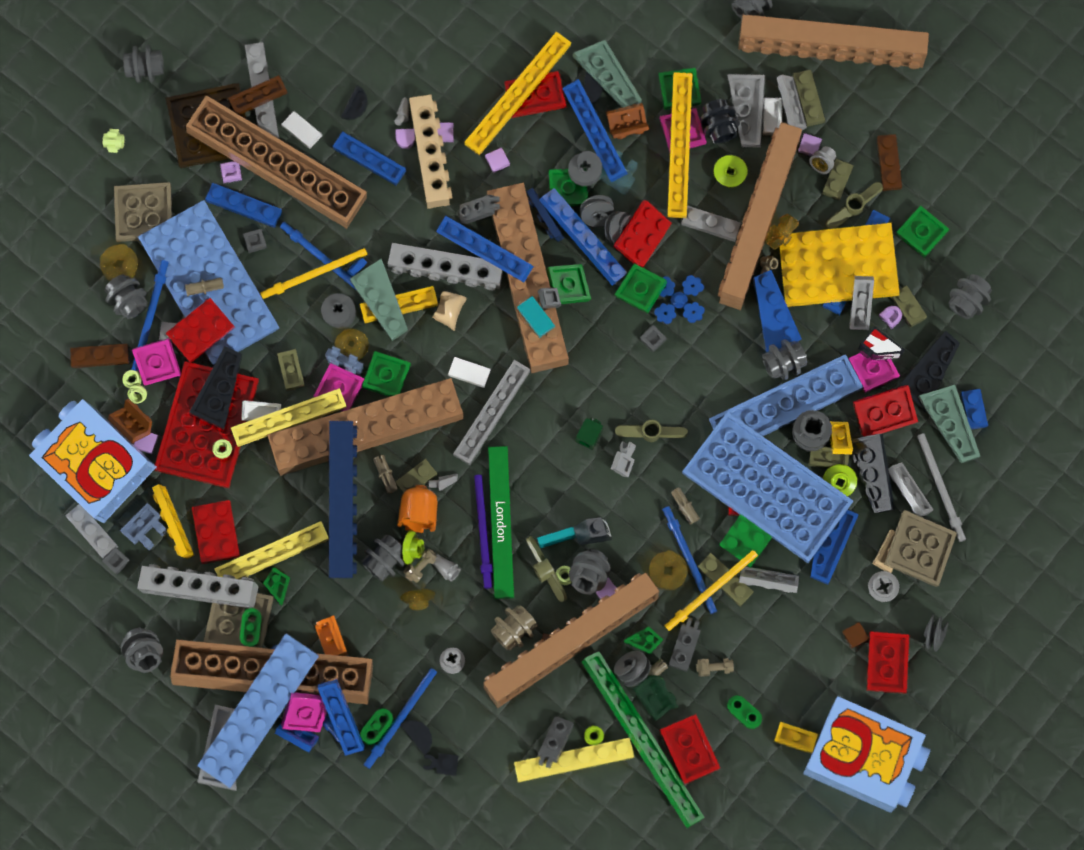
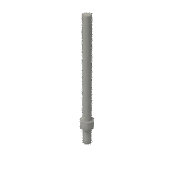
(954, 521)

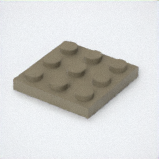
(140, 209)
(920, 548)
(225, 621)

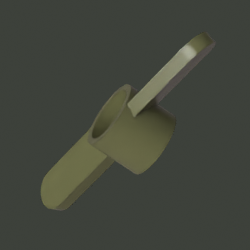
(846, 212)
(639, 431)
(545, 571)

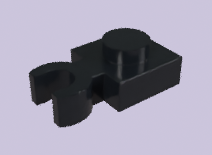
(445, 764)

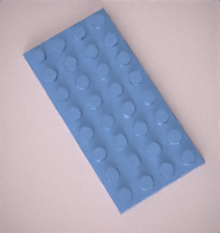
(201, 251)
(767, 487)

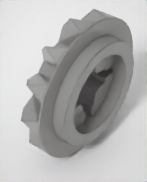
(886, 578)

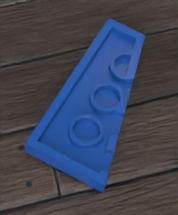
(773, 312)
(829, 553)

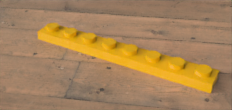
(517, 93)
(679, 145)

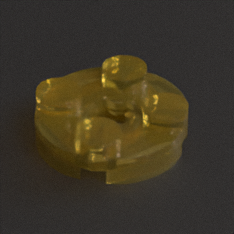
(781, 233)
(115, 253)
(667, 581)

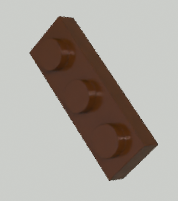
(257, 95)
(889, 162)
(99, 355)

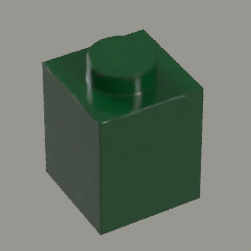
(589, 433)

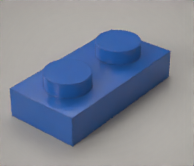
(974, 408)
(303, 739)

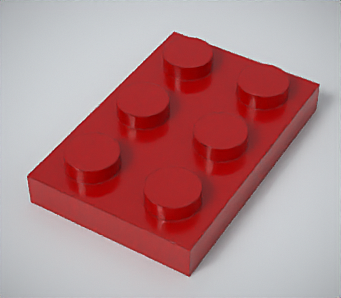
(544, 98)
(642, 234)
(200, 330)
(885, 411)
(215, 532)
(888, 662)
(690, 749)

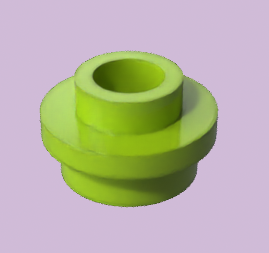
(593, 729)

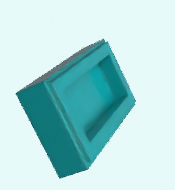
(536, 317)
(556, 537)

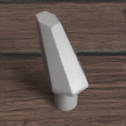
(403, 112)
(443, 481)

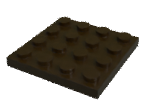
(181, 108)

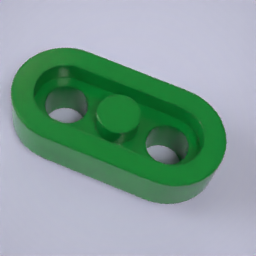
(250, 628)
(742, 714)
(375, 726)

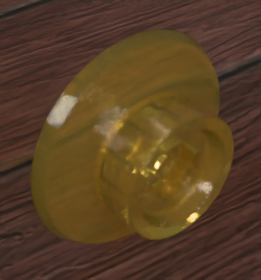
(359, 338)
(418, 598)

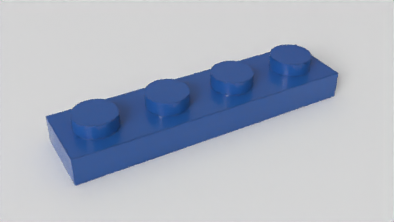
(369, 158)
(243, 205)
(341, 717)

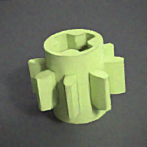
(113, 140)

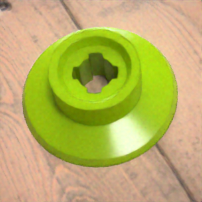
(730, 163)
(843, 472)
(412, 547)

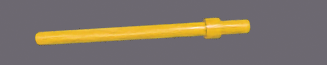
(280, 287)
(681, 615)

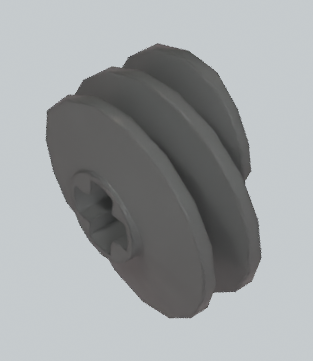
(577, 173)
(596, 210)
(616, 224)
(338, 319)
(935, 634)
(632, 668)

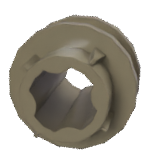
(514, 627)

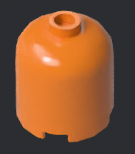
(418, 509)

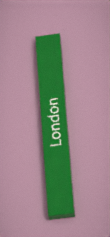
(501, 522)

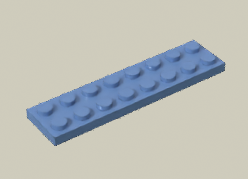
(804, 393)
(258, 710)

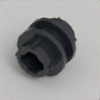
(719, 121)

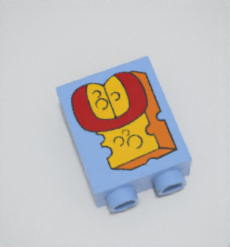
(91, 459)
(867, 755)

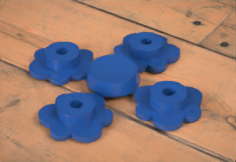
(679, 300)

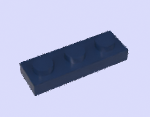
(544, 216)

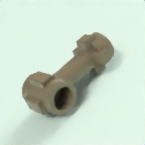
(768, 263)
(413, 572)
(703, 667)

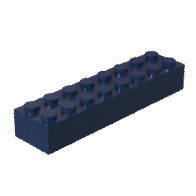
(341, 499)

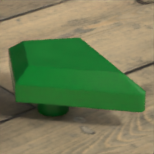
(277, 584)
(645, 640)

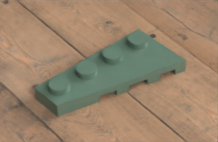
(607, 71)
(379, 296)
(950, 418)

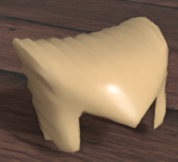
(449, 309)

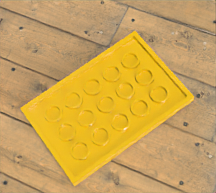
(823, 264)

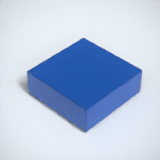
(356, 267)

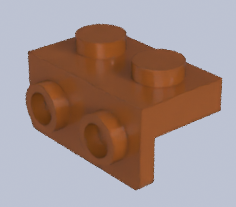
(627, 121)
(131, 421)

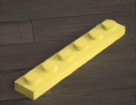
(288, 417)
(274, 552)
(576, 760)

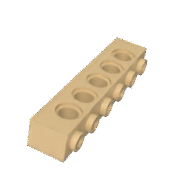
(419, 106)

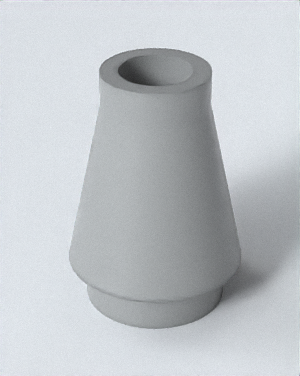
(446, 568)

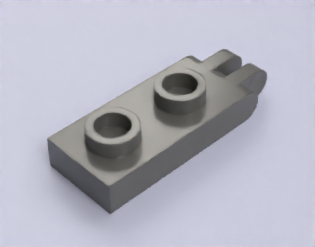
(478, 208)
(685, 646)
(555, 741)

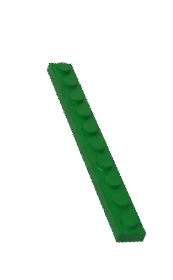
(642, 739)

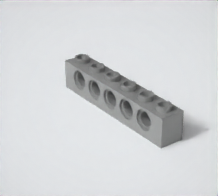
(438, 258)
(244, 598)

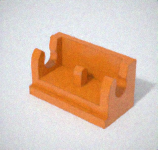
(330, 637)

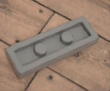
(791, 101)
(711, 223)
(861, 302)
(910, 490)
(91, 531)
(769, 579)

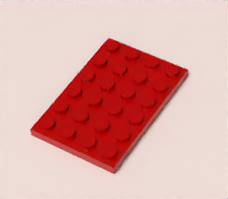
(189, 440)

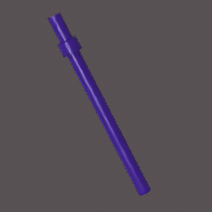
(486, 567)

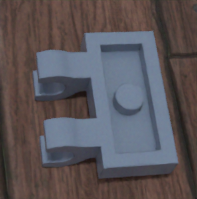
(349, 363)
(141, 524)

